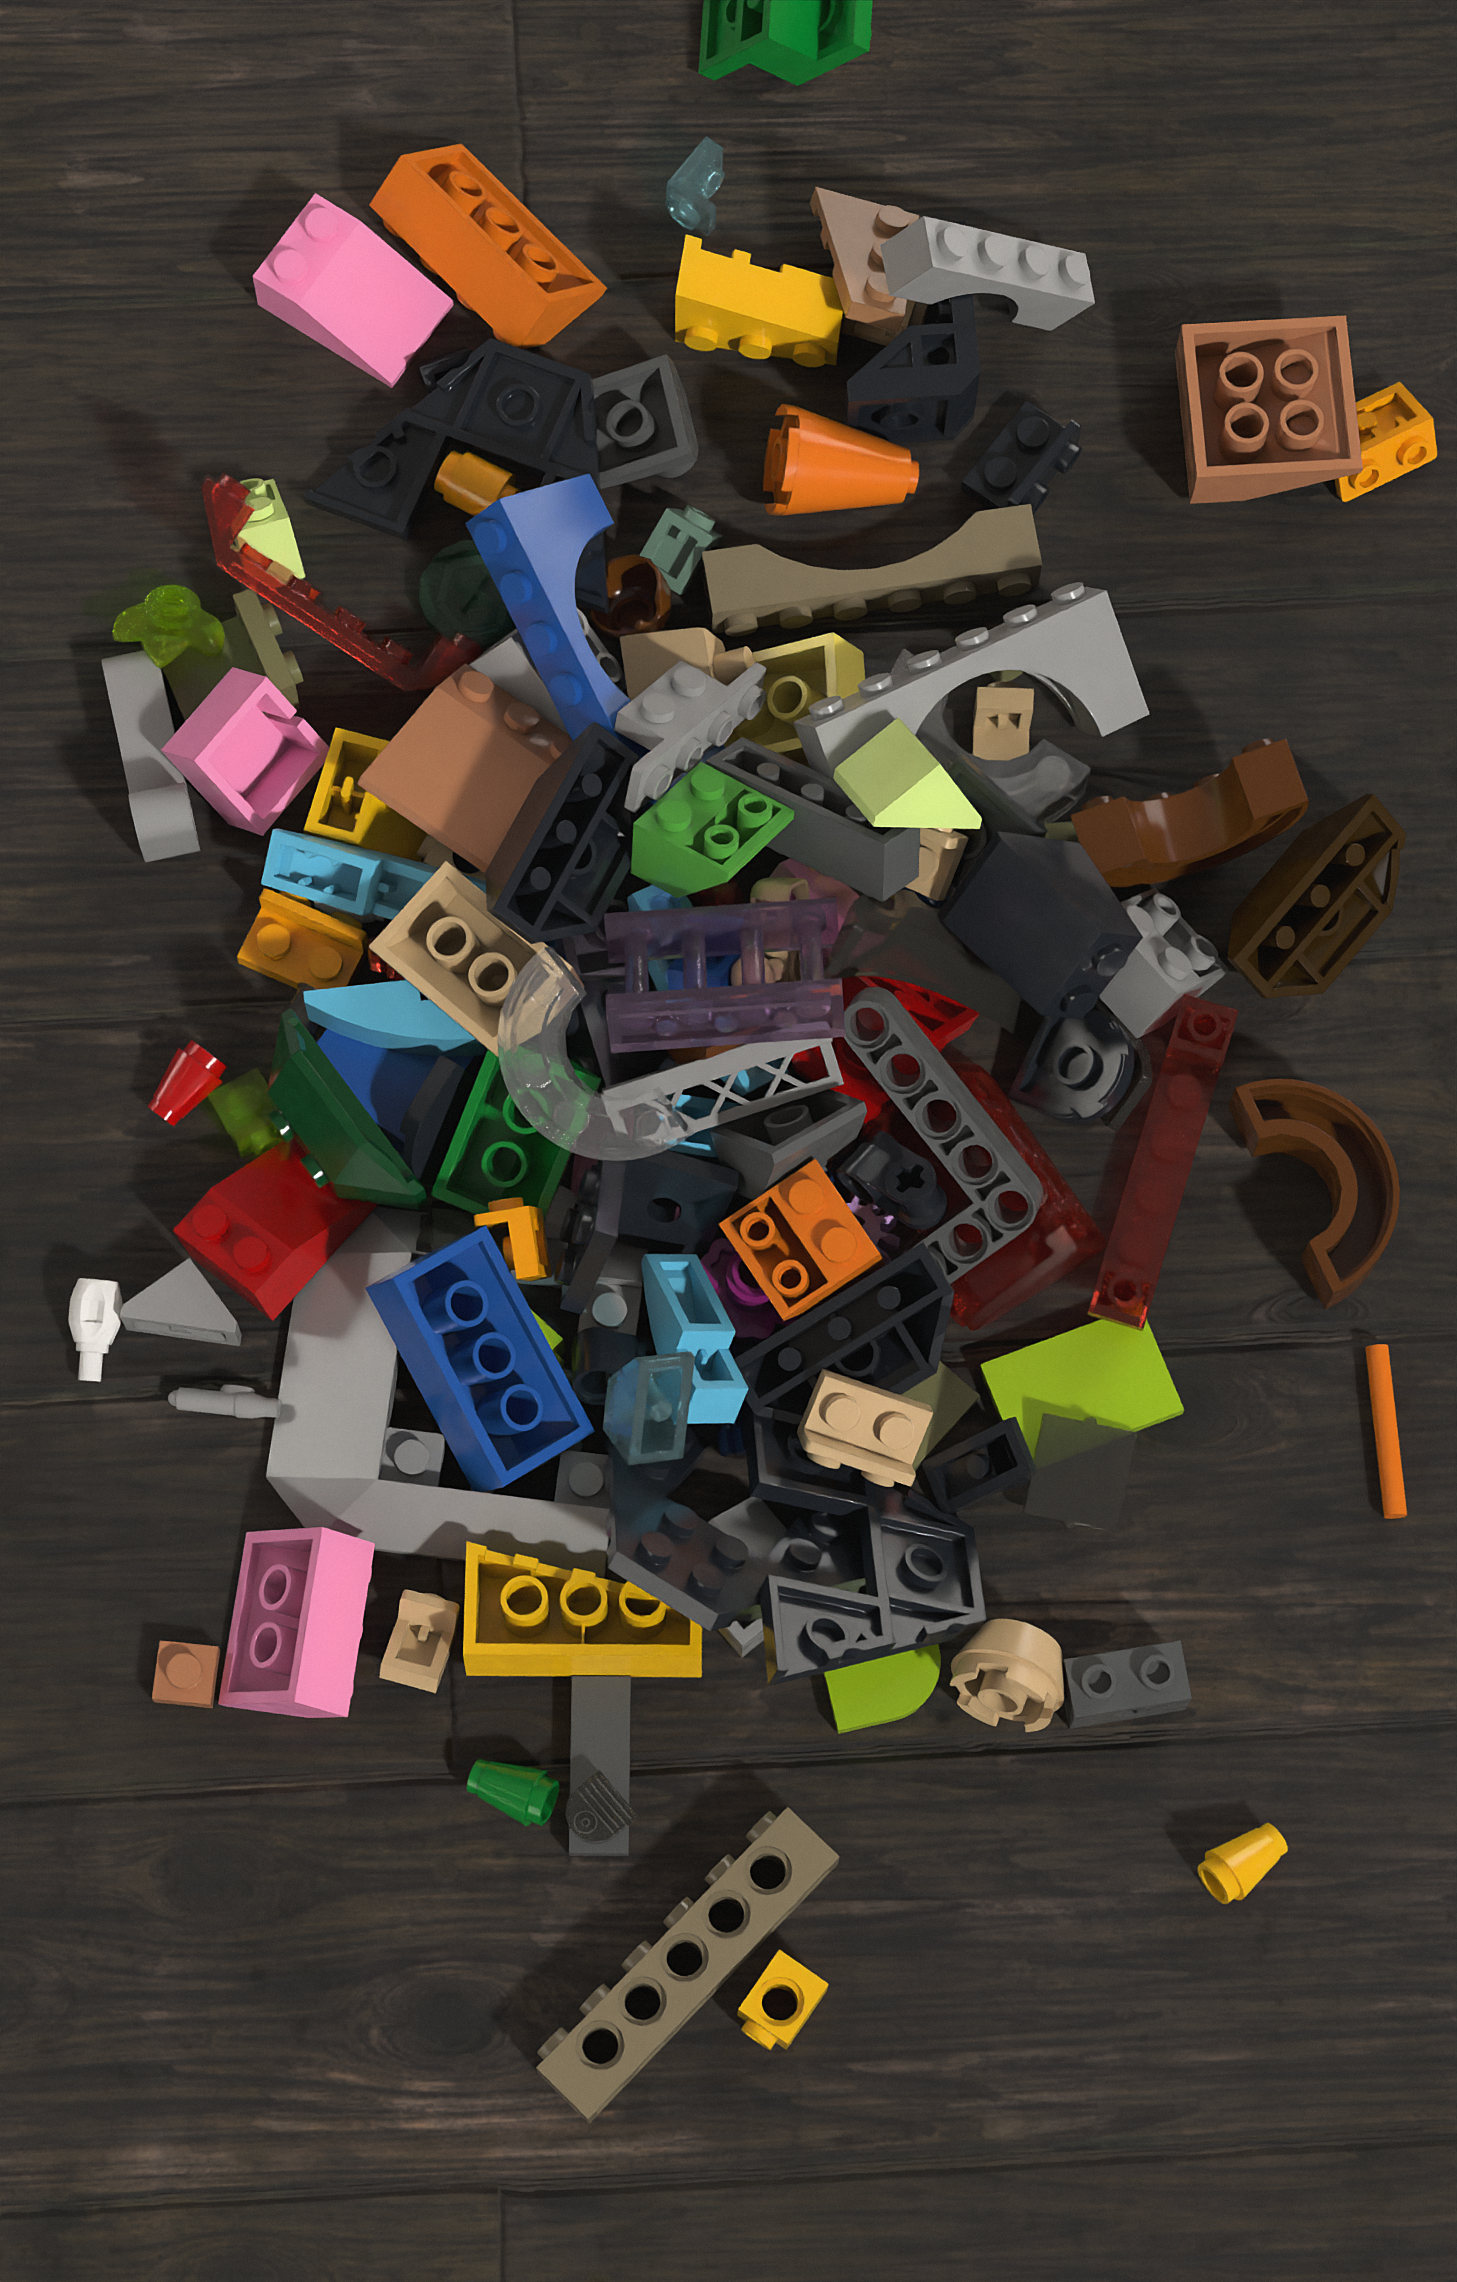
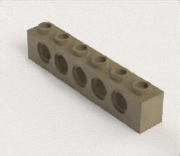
(593, 2086)

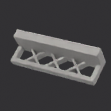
(689, 1074)

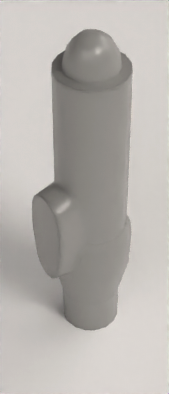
(230, 1400)

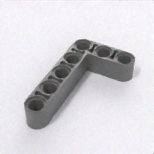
(946, 1138)

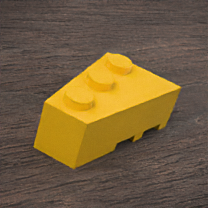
(756, 309)

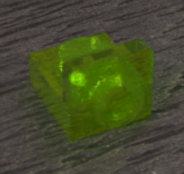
(243, 1112)

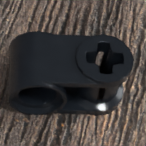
(894, 1180)
(600, 1354)

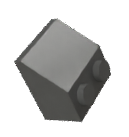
(787, 1137)

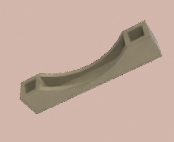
(758, 588)

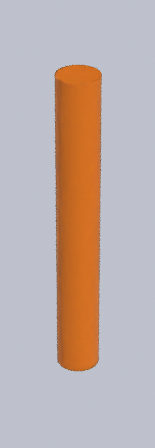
(1386, 1431)

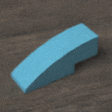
(390, 1018)
(690, 1317)

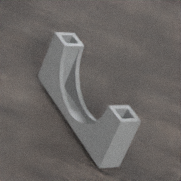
(1063, 643)

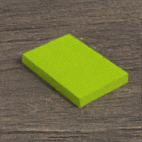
(1084, 1373)

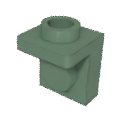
(679, 543)

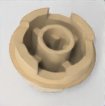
(1010, 1674)

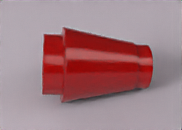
(186, 1082)

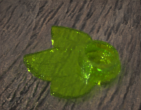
(169, 624)

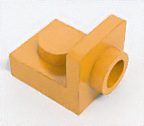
(526, 1245)

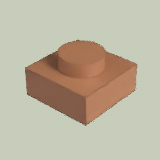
(186, 1674)

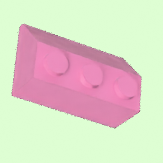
(297, 1622)

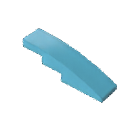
(345, 874)

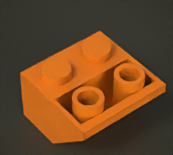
(802, 1242)

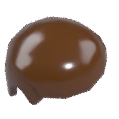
(636, 598)

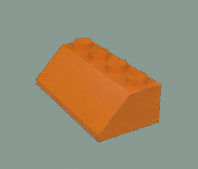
(485, 245)

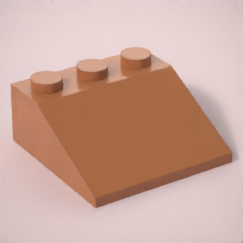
(1266, 406)
(465, 764)

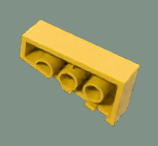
(568, 1623)

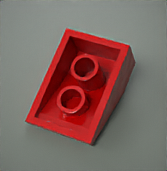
(269, 1228)

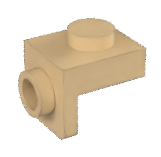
(1002, 721)
(420, 1640)

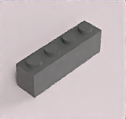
(826, 824)

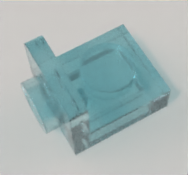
(693, 185)

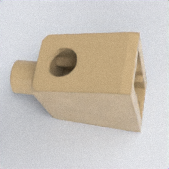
(654, 653)

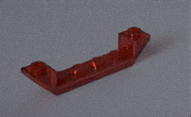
(227, 515)
(1162, 1162)

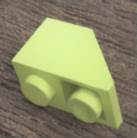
(271, 528)

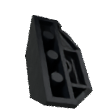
(567, 843)
(875, 1332)

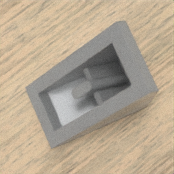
(182, 1307)

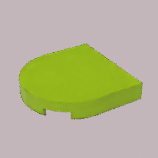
(882, 1688)

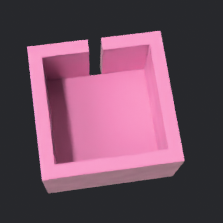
(247, 759)

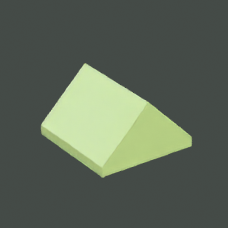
(903, 784)

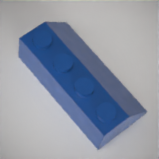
(480, 1360)

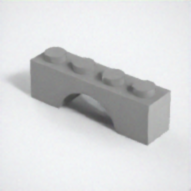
(948, 260)

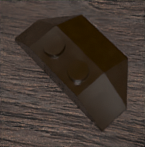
(1319, 902)

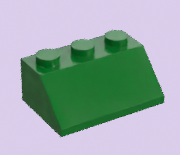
(499, 1151)

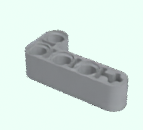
(155, 785)

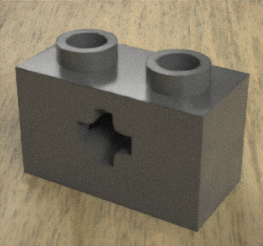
(1125, 1684)

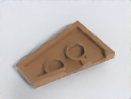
(853, 235)

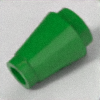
(515, 1790)

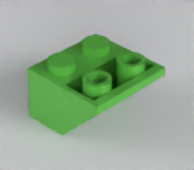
(703, 832)

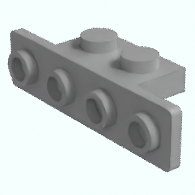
(681, 721)

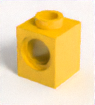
(789, 1976)

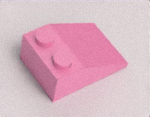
(350, 291)

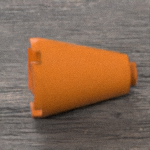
(832, 466)

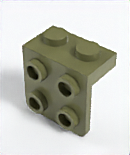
(247, 646)

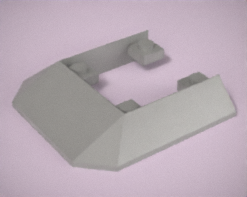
(360, 1477)

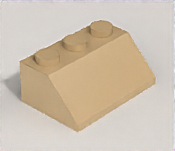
(457, 952)

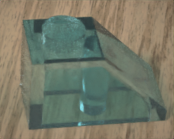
(650, 1407)

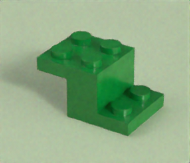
(783, 36)

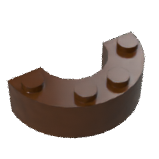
(1195, 829)
(1350, 1158)

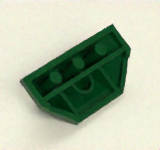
(333, 1126)

